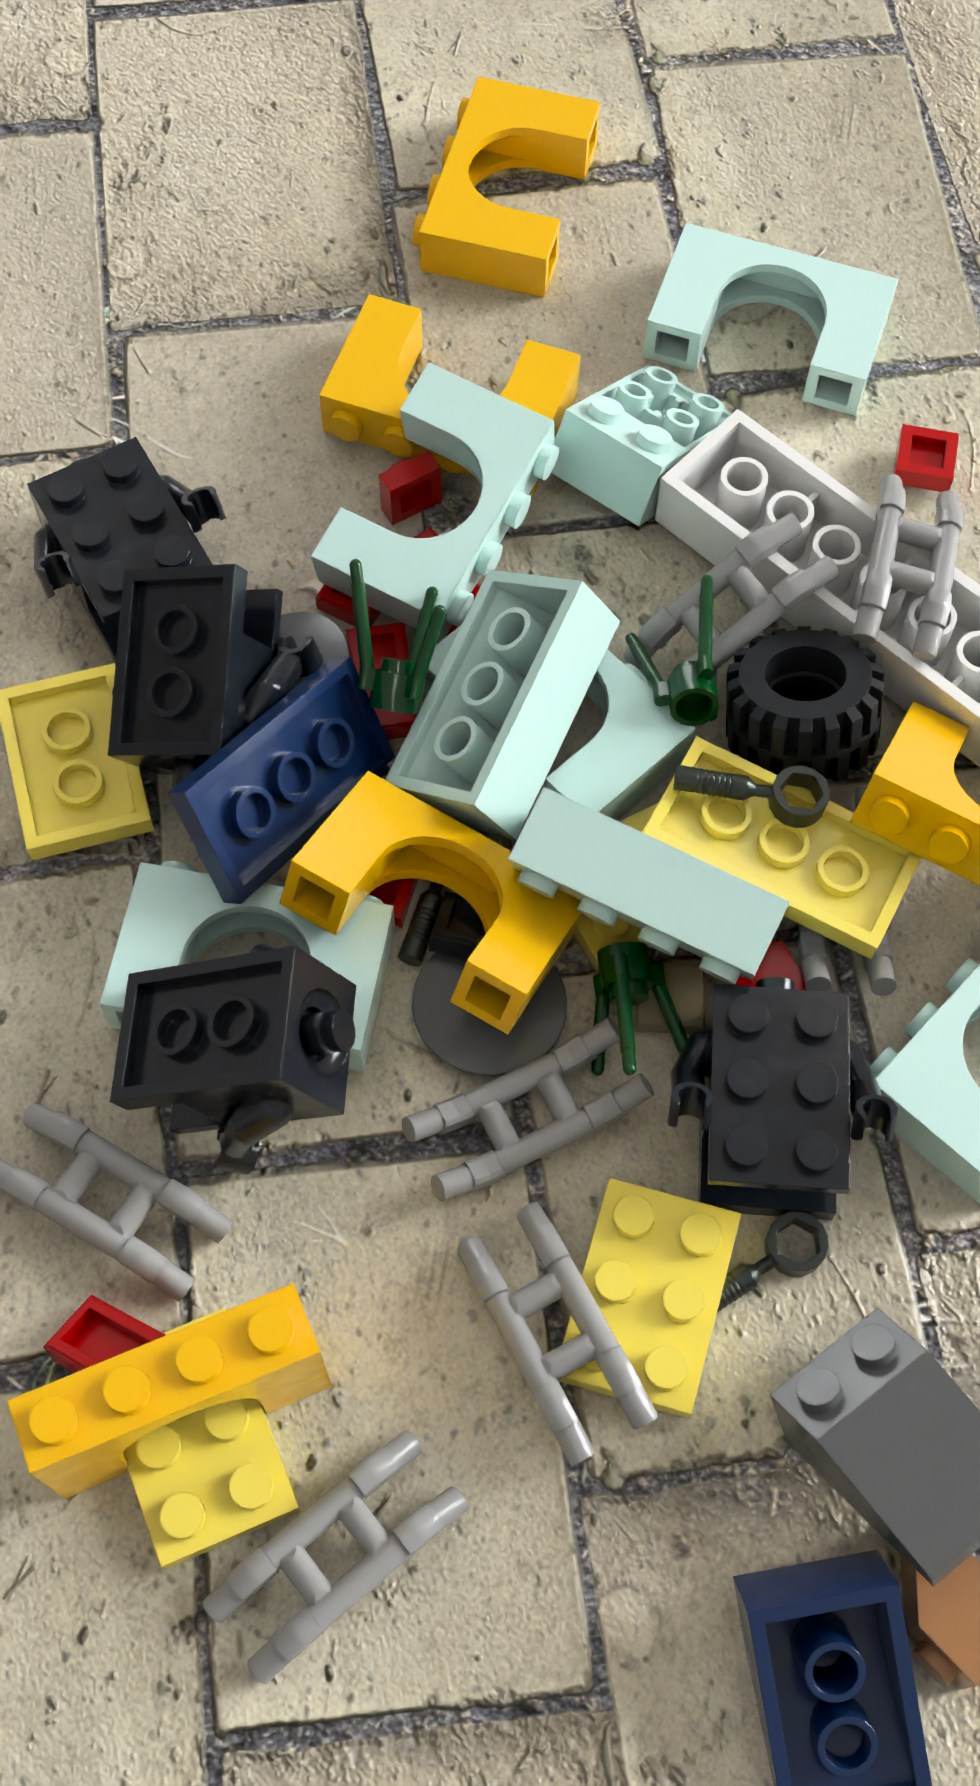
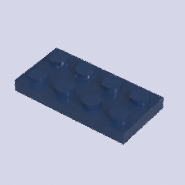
(281, 779)

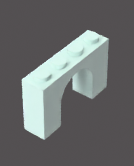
(722, 271)
(506, 454)
(628, 754)
(181, 915)
(933, 1086)

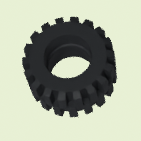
(805, 702)

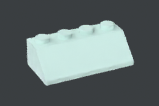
(504, 700)
(648, 885)

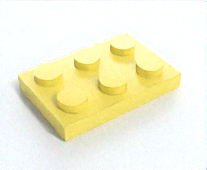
(61, 767)
(659, 1283)
(209, 1478)

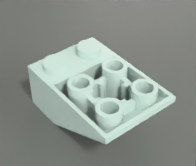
(631, 436)

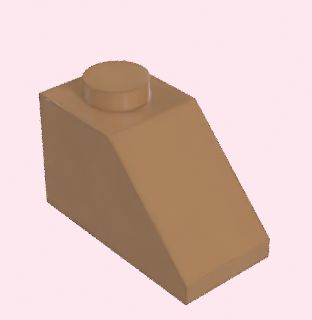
(945, 1622)

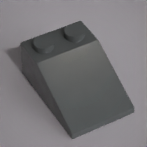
(891, 1441)

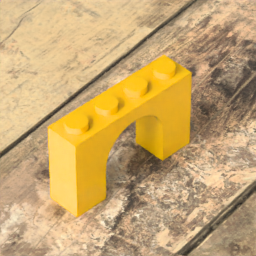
(497, 131)
(369, 378)
(918, 798)
(392, 836)
(84, 1422)

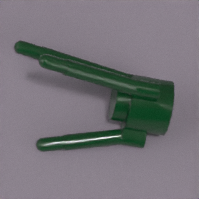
(398, 682)
(692, 684)
(623, 983)

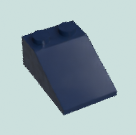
(833, 1673)

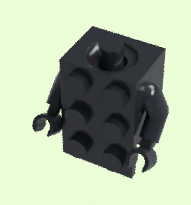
(110, 518)
(197, 664)
(237, 1046)
(776, 1098)

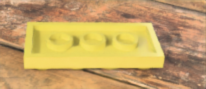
(831, 872)

